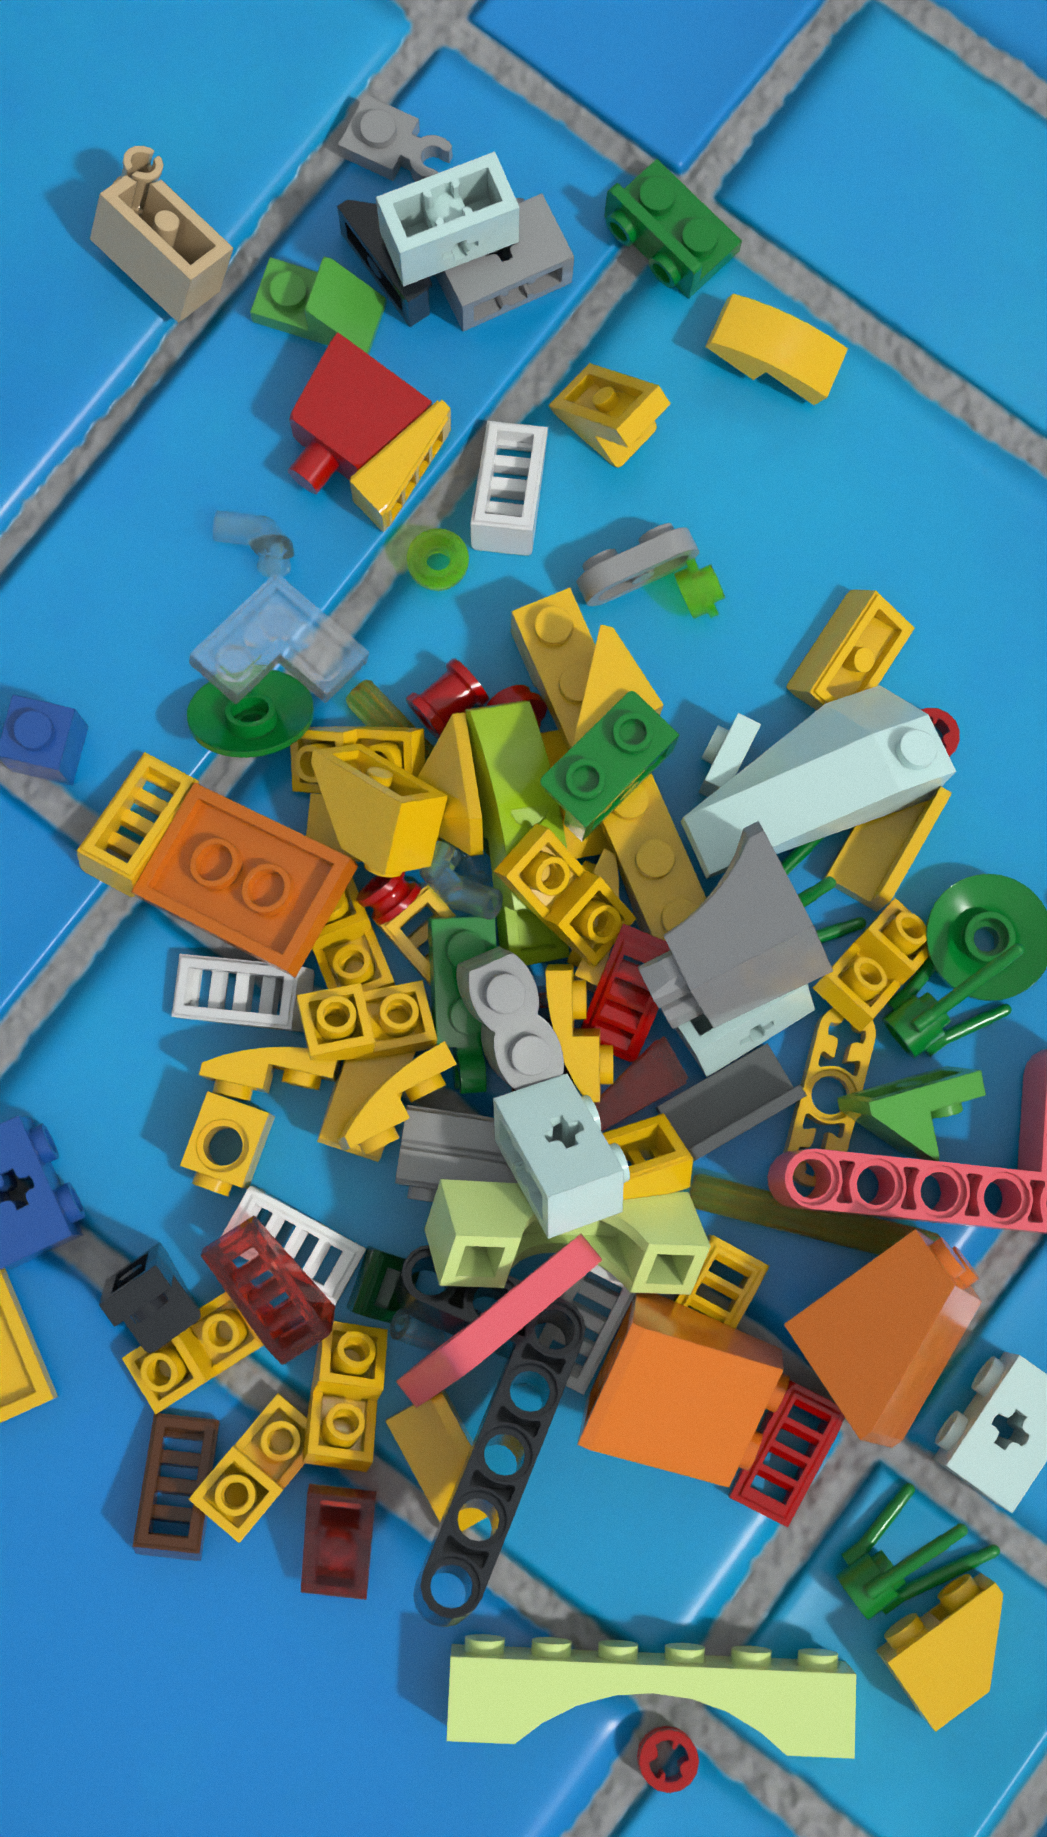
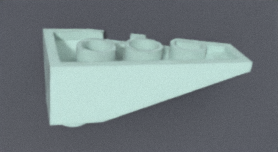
(825, 776)

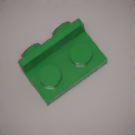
(670, 229)
(609, 763)

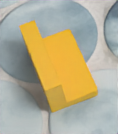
(883, 850)
(436, 1450)

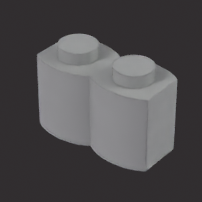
(506, 1002)

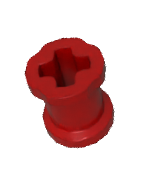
(447, 696)

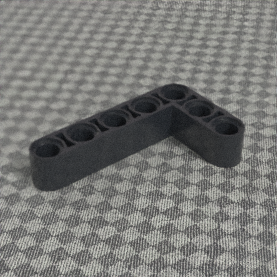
(502, 1425)

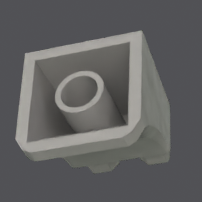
(739, 944)

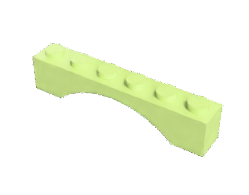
(509, 1691)

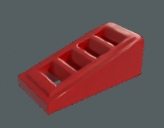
(618, 1024)
(808, 1464)

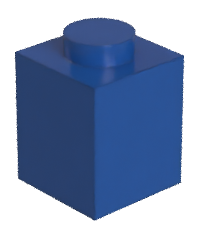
(42, 739)

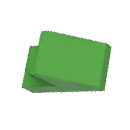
(318, 303)
(905, 1108)

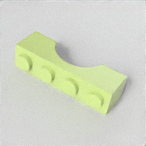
(488, 1227)

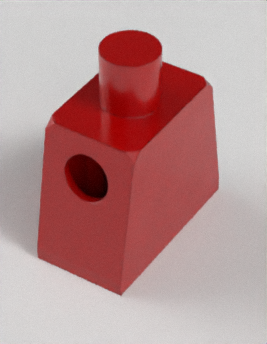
(348, 414)

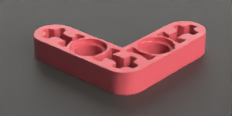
(499, 1322)

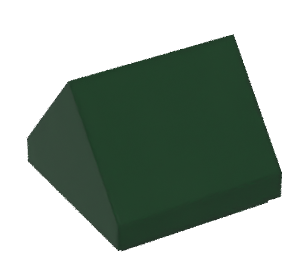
(376, 1285)

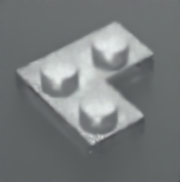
(276, 629)

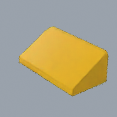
(851, 649)

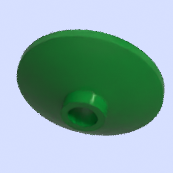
(260, 724)
(1007, 912)

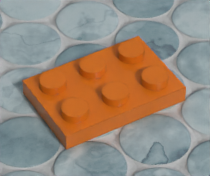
(245, 879)

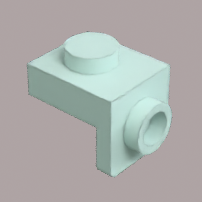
(727, 752)

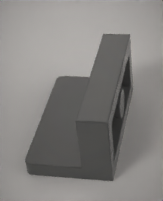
(730, 1102)

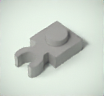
(387, 139)

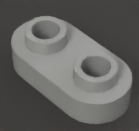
(657, 555)

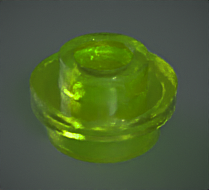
(437, 541)
(700, 589)

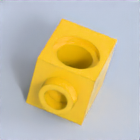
(220, 1114)

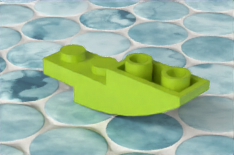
(508, 773)

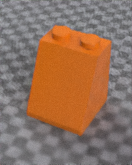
(889, 1333)
(682, 1392)

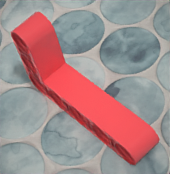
(960, 1184)

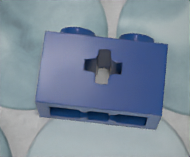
(52, 1208)

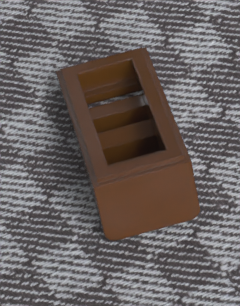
(169, 1545)

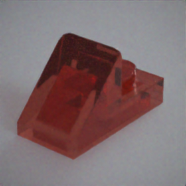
(338, 1541)

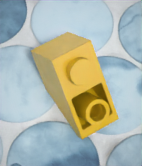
(949, 1651)

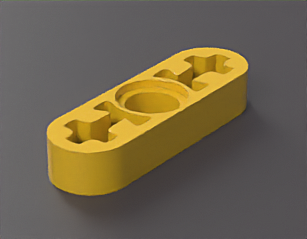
(826, 1045)

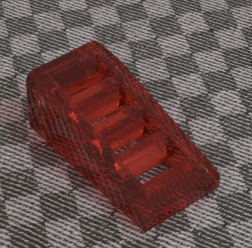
(641, 1084)
(292, 1324)

